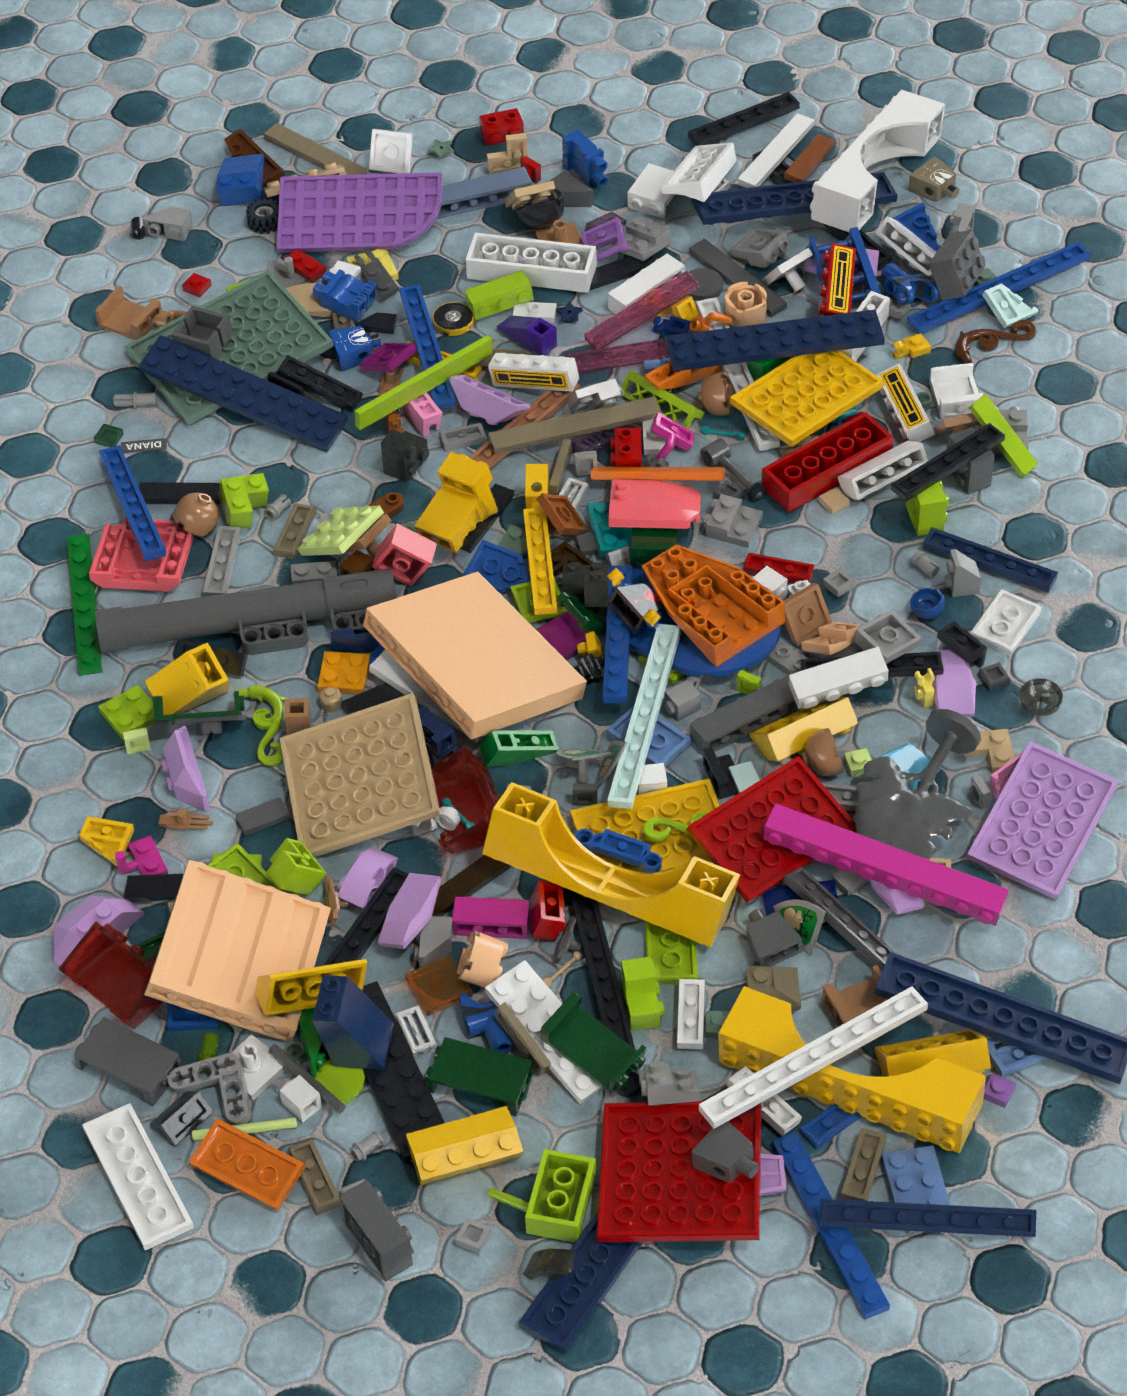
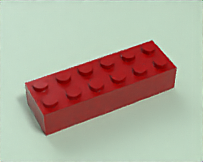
(818, 464)

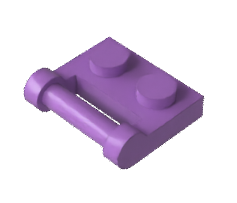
(604, 235)

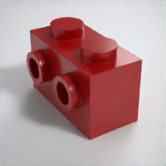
(499, 124)
(627, 448)
(547, 911)

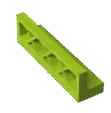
(666, 397)

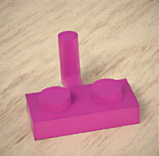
(673, 432)
(145, 857)

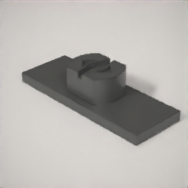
(209, 725)

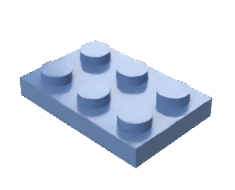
(665, 743)
(915, 1176)

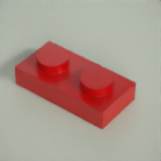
(307, 266)

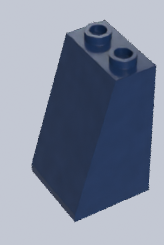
(351, 1025)

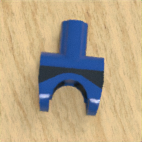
(904, 286)
(480, 1019)

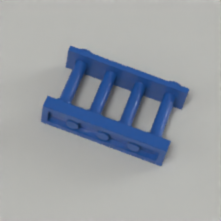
(865, 274)

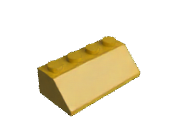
(791, 732)
(301, 987)
(961, 1048)
(464, 1145)

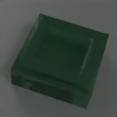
(108, 435)

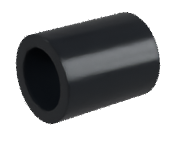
(138, 228)

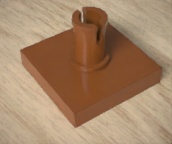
(561, 515)

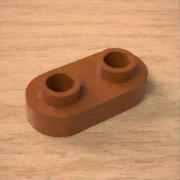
(390, 503)

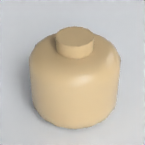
(330, 699)

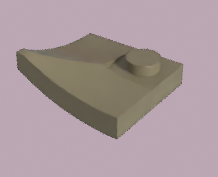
(776, 982)

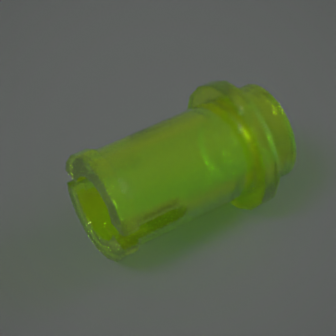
(209, 1046)

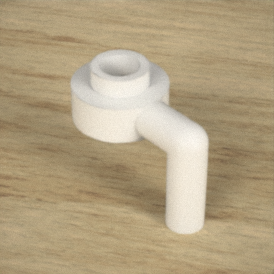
(448, 819)

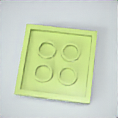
(339, 530)

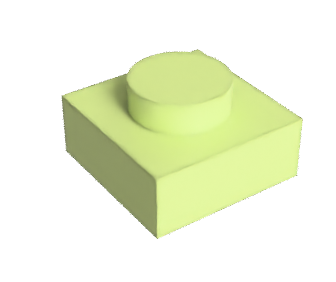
(136, 740)
(856, 760)

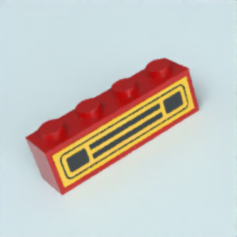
(838, 280)

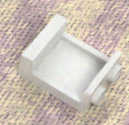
(647, 192)
(953, 389)

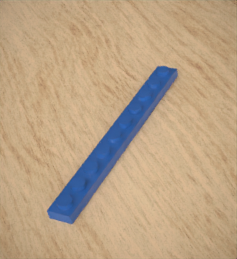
(1014, 280)

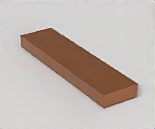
(809, 159)

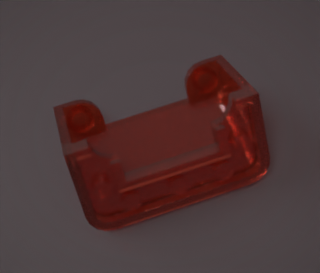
(471, 792)

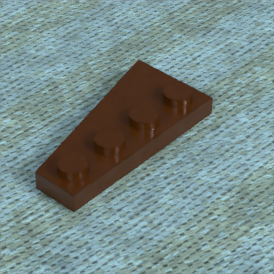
(242, 145)

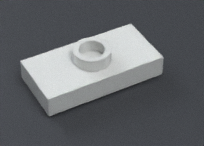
(546, 311)
(651, 441)

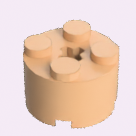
(746, 304)
(481, 959)

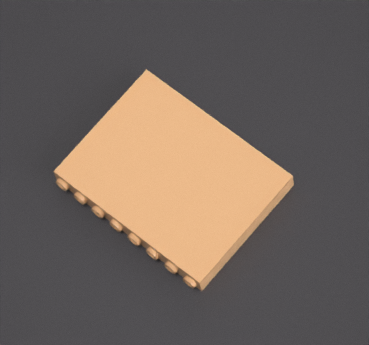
(474, 654)

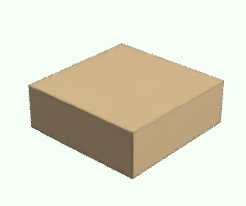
(834, 500)

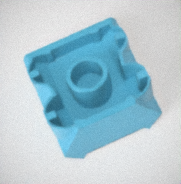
(909, 760)

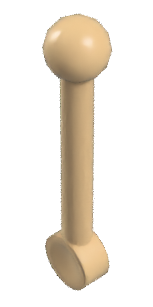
(576, 956)

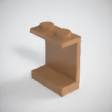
(126, 316)
(852, 1000)

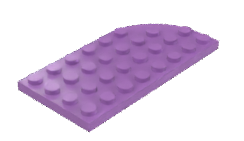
(356, 211)

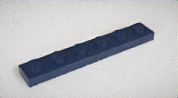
(992, 560)

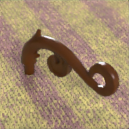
(990, 338)

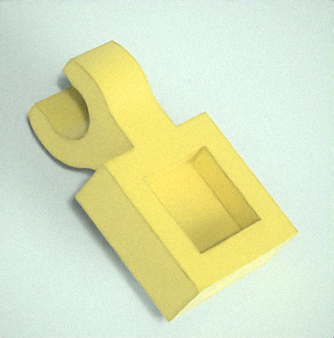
(924, 688)

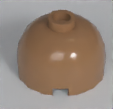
(716, 394)
(197, 513)
(822, 754)

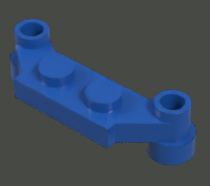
(621, 848)

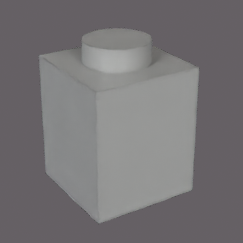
(682, 700)

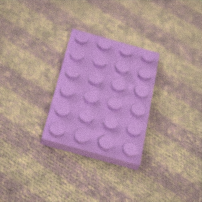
(1042, 820)

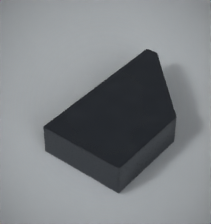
(379, 323)

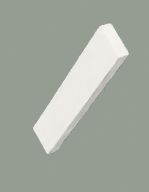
(776, 151)

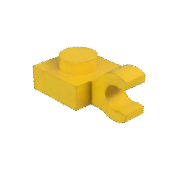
(913, 346)

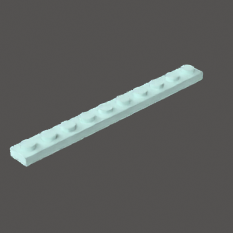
(644, 716)

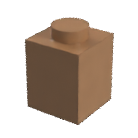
(297, 715)

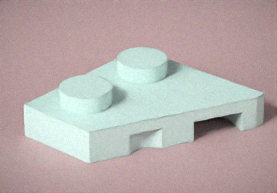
(1007, 305)

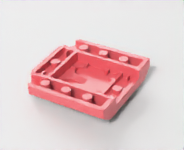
(653, 504)
(122, 566)

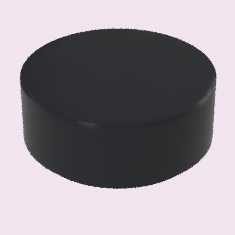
(632, 1086)

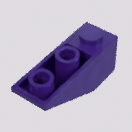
(531, 332)

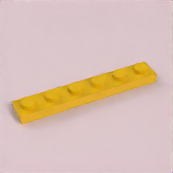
(540, 561)

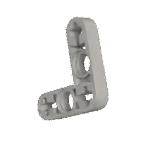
(225, 1078)

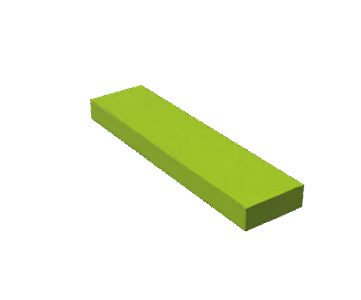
(1012, 446)

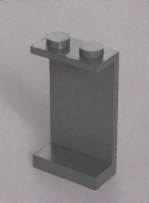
(128, 1058)

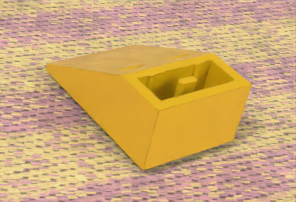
(189, 681)

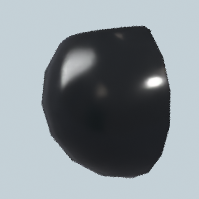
(540, 214)

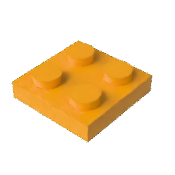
(344, 671)

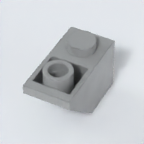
(169, 223)
(962, 575)
(435, 940)

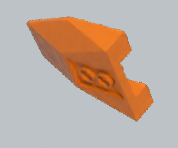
(713, 601)

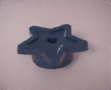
(569, 313)

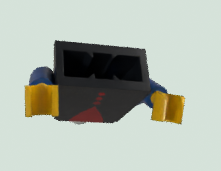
(635, 603)

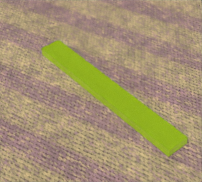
(423, 382)

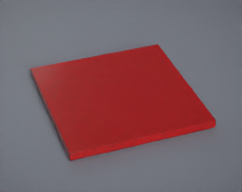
(651, 1182)

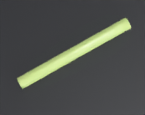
(255, 1127)

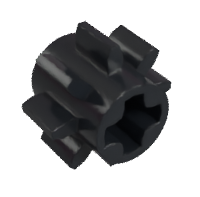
(589, 666)

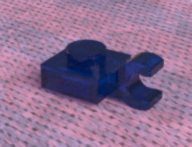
(670, 327)

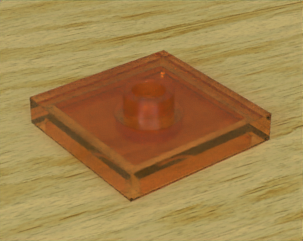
(437, 985)

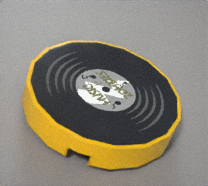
(453, 318)

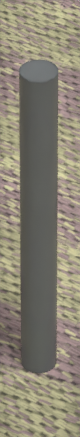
(294, 1067)

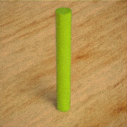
(508, 1199)

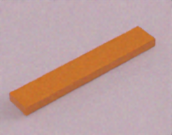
(659, 473)

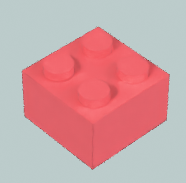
(405, 554)

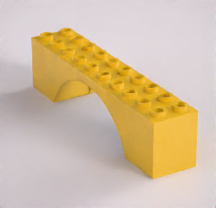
(533, 837)
(928, 1103)

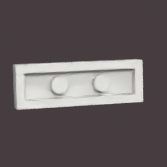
(690, 1014)
(774, 1109)

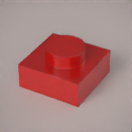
(532, 167)
(196, 285)

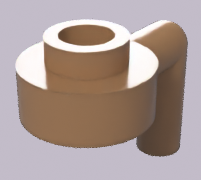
(167, 316)

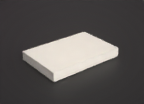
(1006, 622)

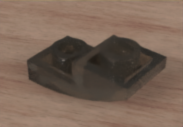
(550, 1263)

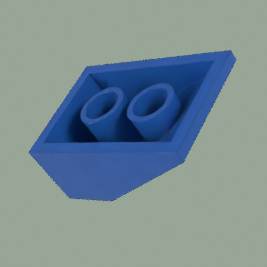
(240, 180)

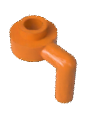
(703, 323)

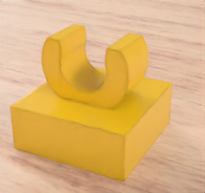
(685, 309)
(592, 646)

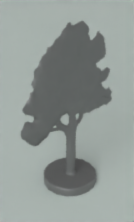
(906, 816)

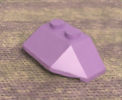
(486, 401)
(184, 770)
(70, 929)

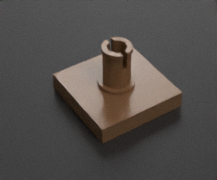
(560, 233)
(956, 424)
(367, 539)
(805, 613)

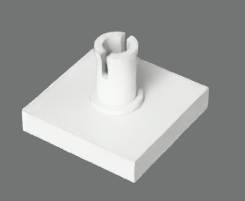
(390, 151)
(788, 270)
(258, 1065)

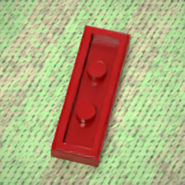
(792, 570)

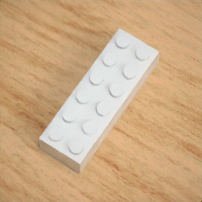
(543, 262)

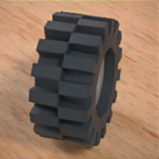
(256, 215)

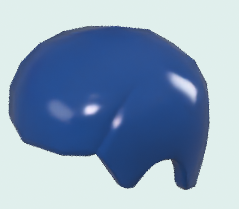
(927, 603)

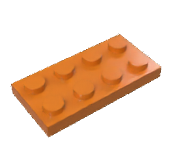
(247, 1164)

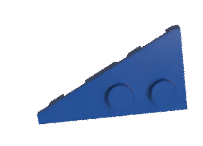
(919, 224)

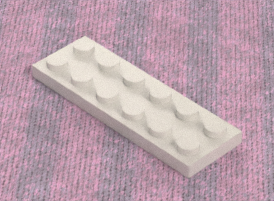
(533, 1006)
(138, 1176)

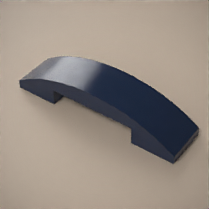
(348, 642)

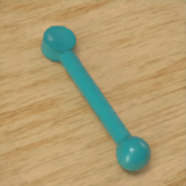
(705, 431)
(446, 802)

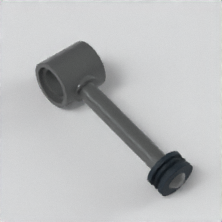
(718, 453)

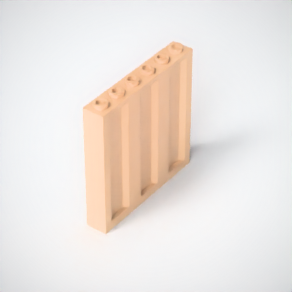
(224, 938)

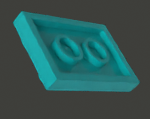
(606, 537)

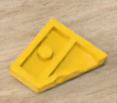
(106, 836)

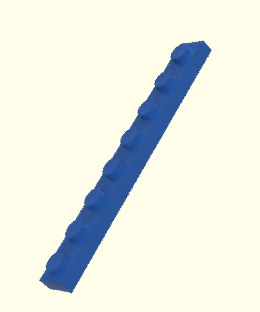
(425, 341)
(132, 503)
(616, 649)
(837, 1240)

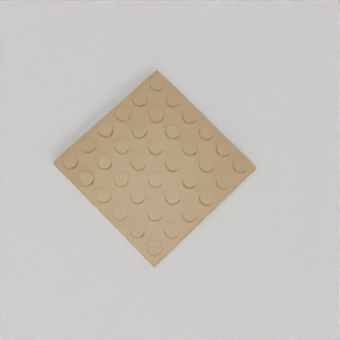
(359, 776)

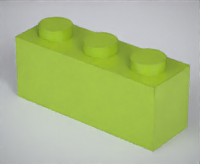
(499, 294)

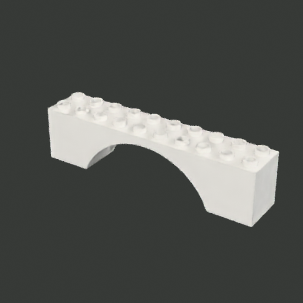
(847, 190)

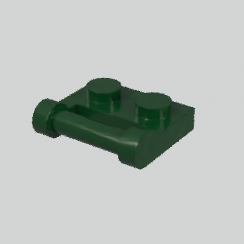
(585, 616)

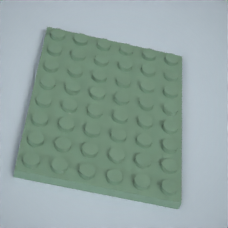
(265, 330)

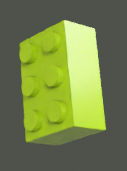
(560, 1196)

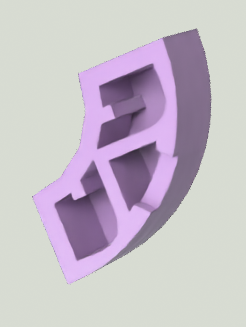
(366, 876)

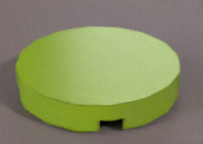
(342, 1081)

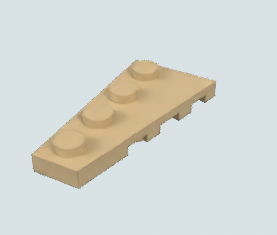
(330, 169)

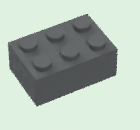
(957, 264)
(377, 1229)

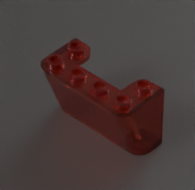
(113, 973)

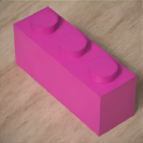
(491, 917)

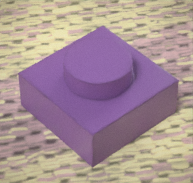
(999, 1090)

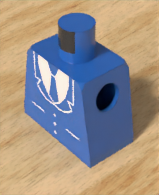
(352, 346)

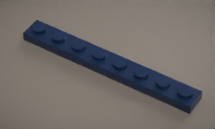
(928, 1217)

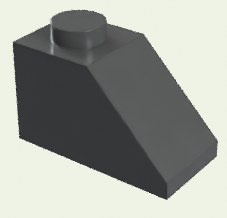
(572, 190)

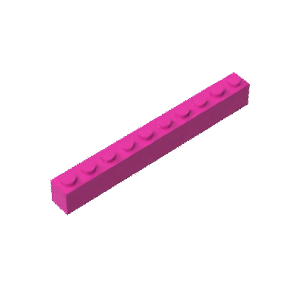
(885, 864)

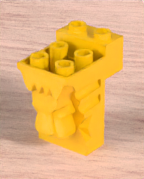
(458, 503)

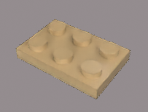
(532, 194)

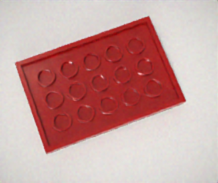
(735, 829)

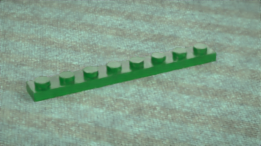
(84, 605)

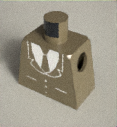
(933, 181)

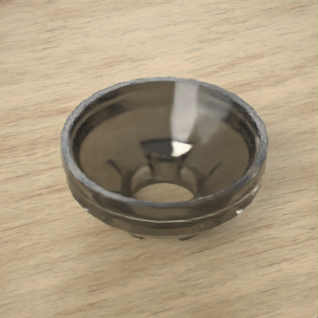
(1043, 691)

